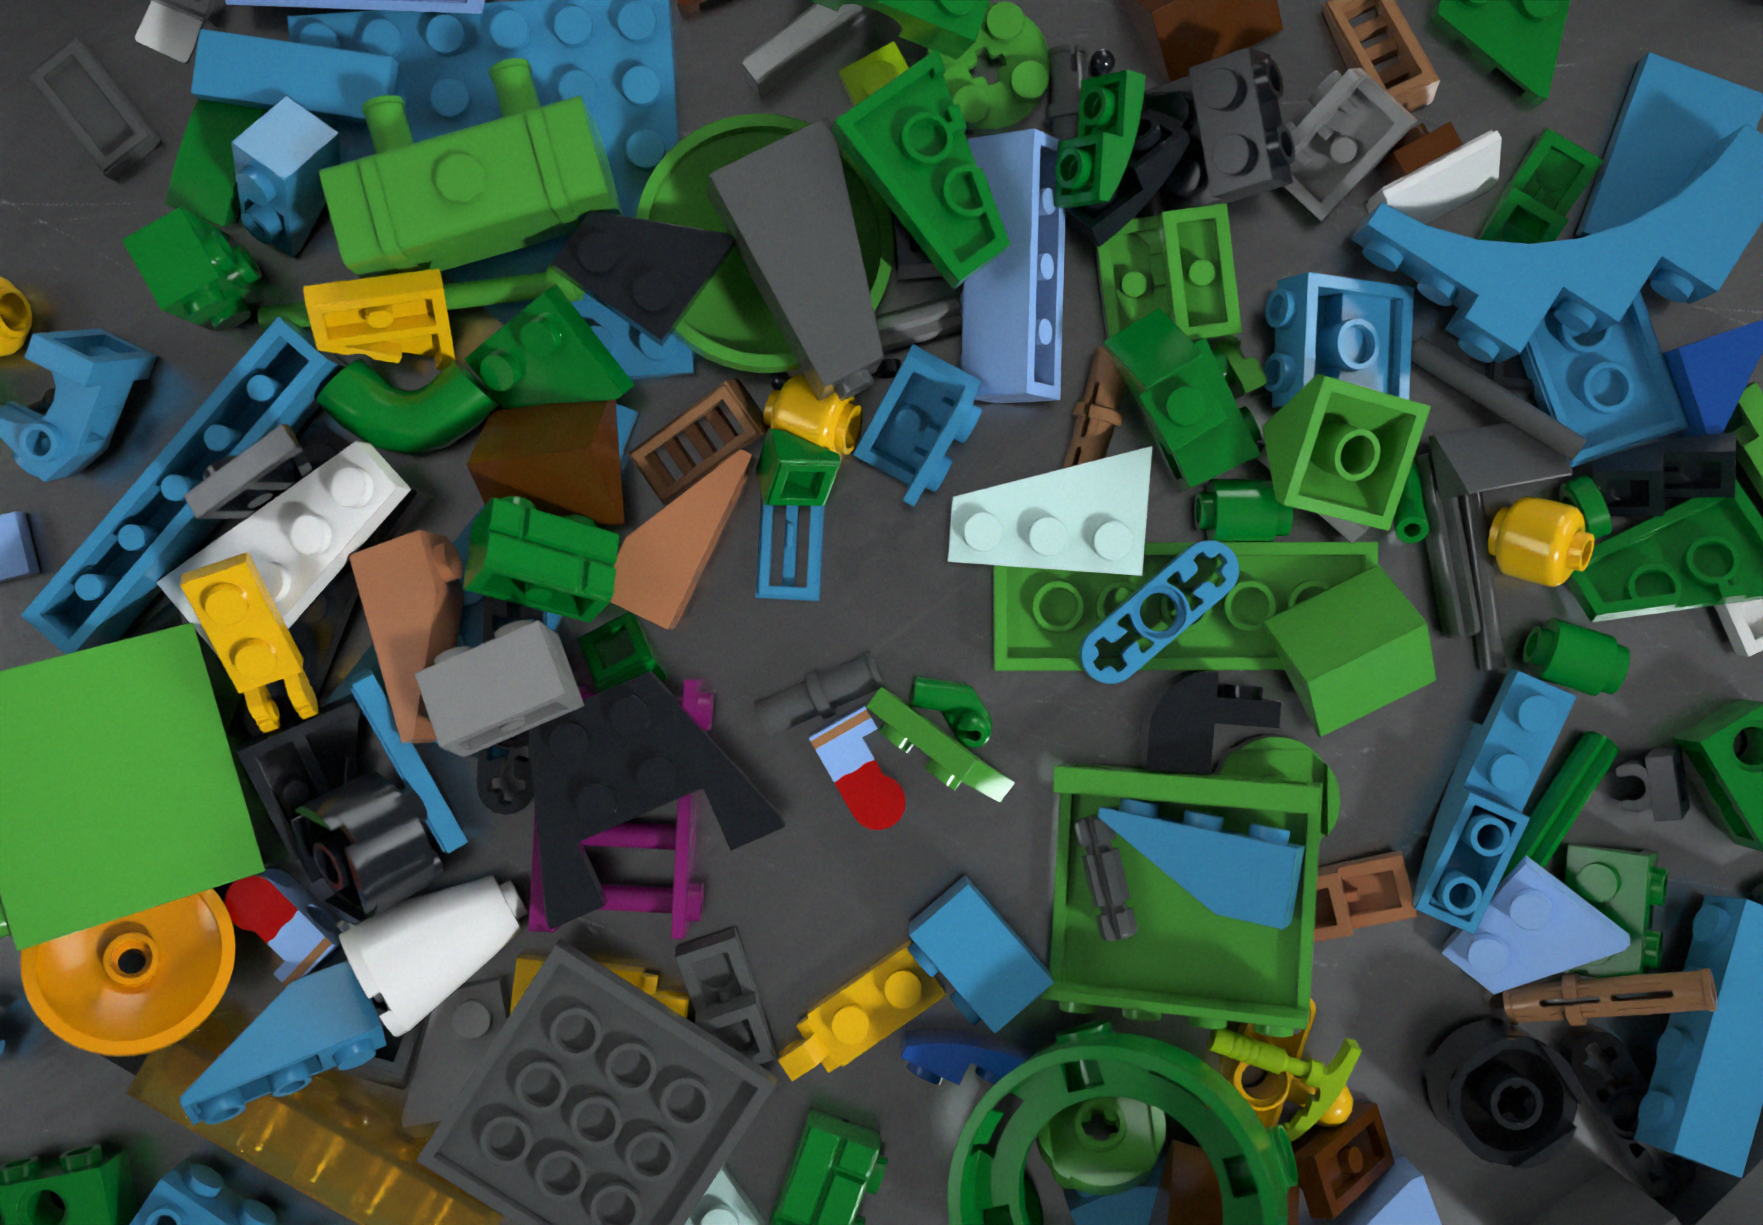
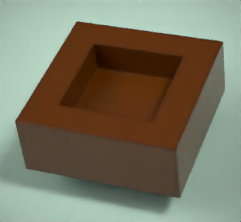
(1418, 149)

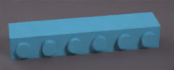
(152, 524)

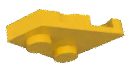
(382, 317)

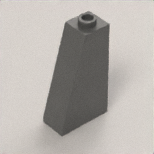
(804, 254)

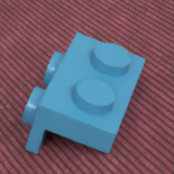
(918, 420)

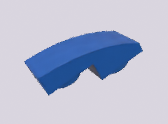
(948, 1052)

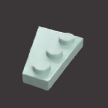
(1059, 520)

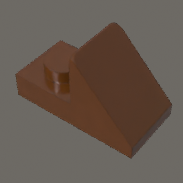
(1341, 1160)

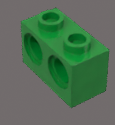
(1730, 782)

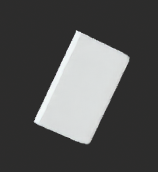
(1445, 181)

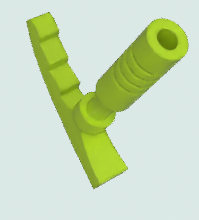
(1328, 1079)

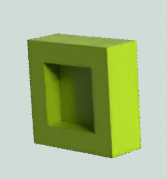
(872, 72)

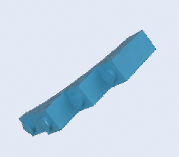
(1590, 281)

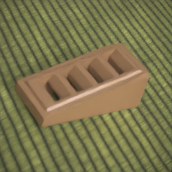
(1413, 63)
(745, 411)

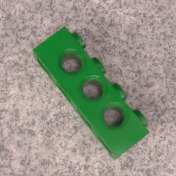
(91, 1183)

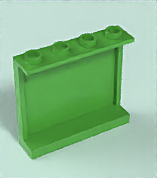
(114, 787)
(1183, 952)

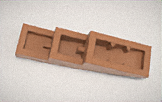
(1362, 895)

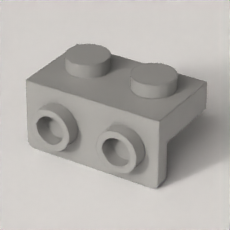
(1343, 138)

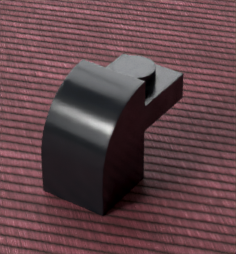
(1181, 719)

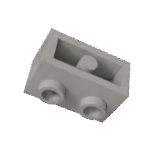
(498, 687)

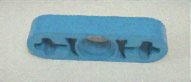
(1184, 569)

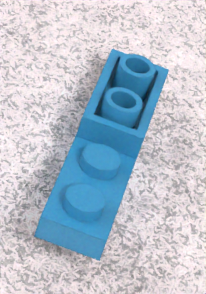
(1486, 798)

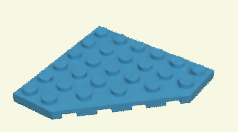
(600, 49)

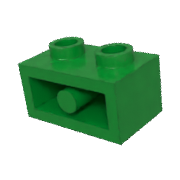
(196, 270)

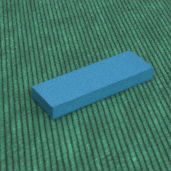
(266, 70)
(406, 759)

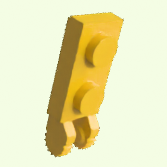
(249, 636)

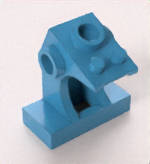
(92, 384)

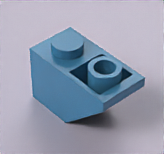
(279, 174)

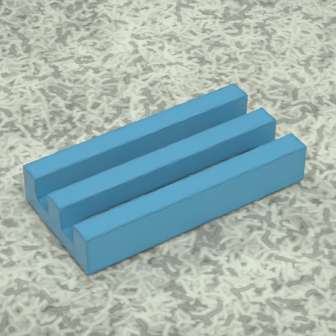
(788, 588)

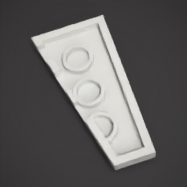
(305, 531)

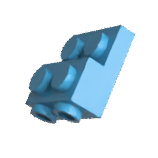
(1341, 331)

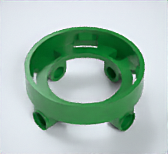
(1093, 1061)

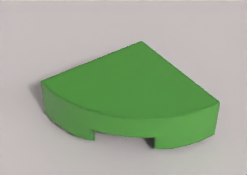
(1246, 372)

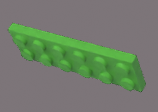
(1048, 611)

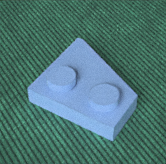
(1533, 932)

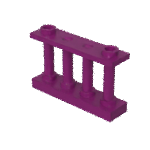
(685, 897)

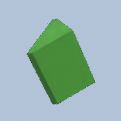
(1343, 450)
(1352, 649)

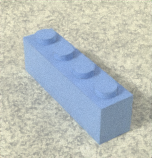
(1017, 299)

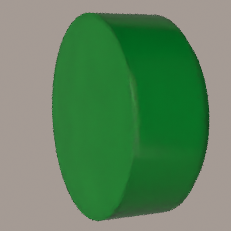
(1588, 499)

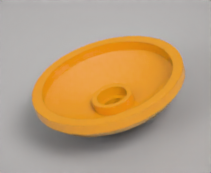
(107, 1012)

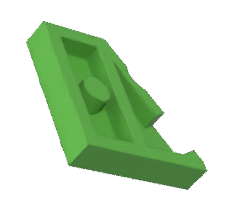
(949, 758)

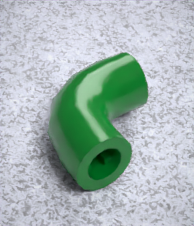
(407, 419)

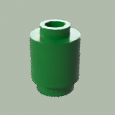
(1241, 511)
(1576, 657)

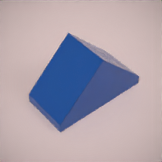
(1714, 375)

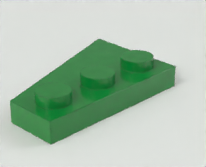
(919, 161)
(1675, 562)

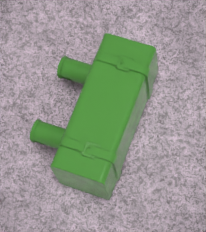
(470, 188)

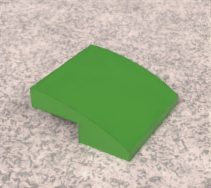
(1172, 264)

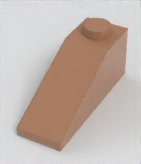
(670, 550)
(413, 616)

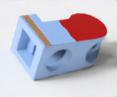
(868, 791)
(287, 920)

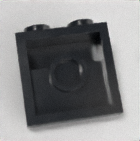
(1232, 129)

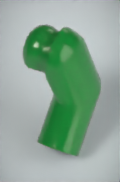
(1410, 516)
(958, 705)

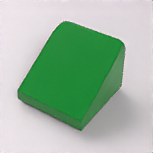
(795, 470)
(619, 652)

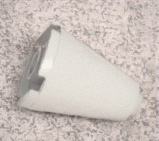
(430, 946)

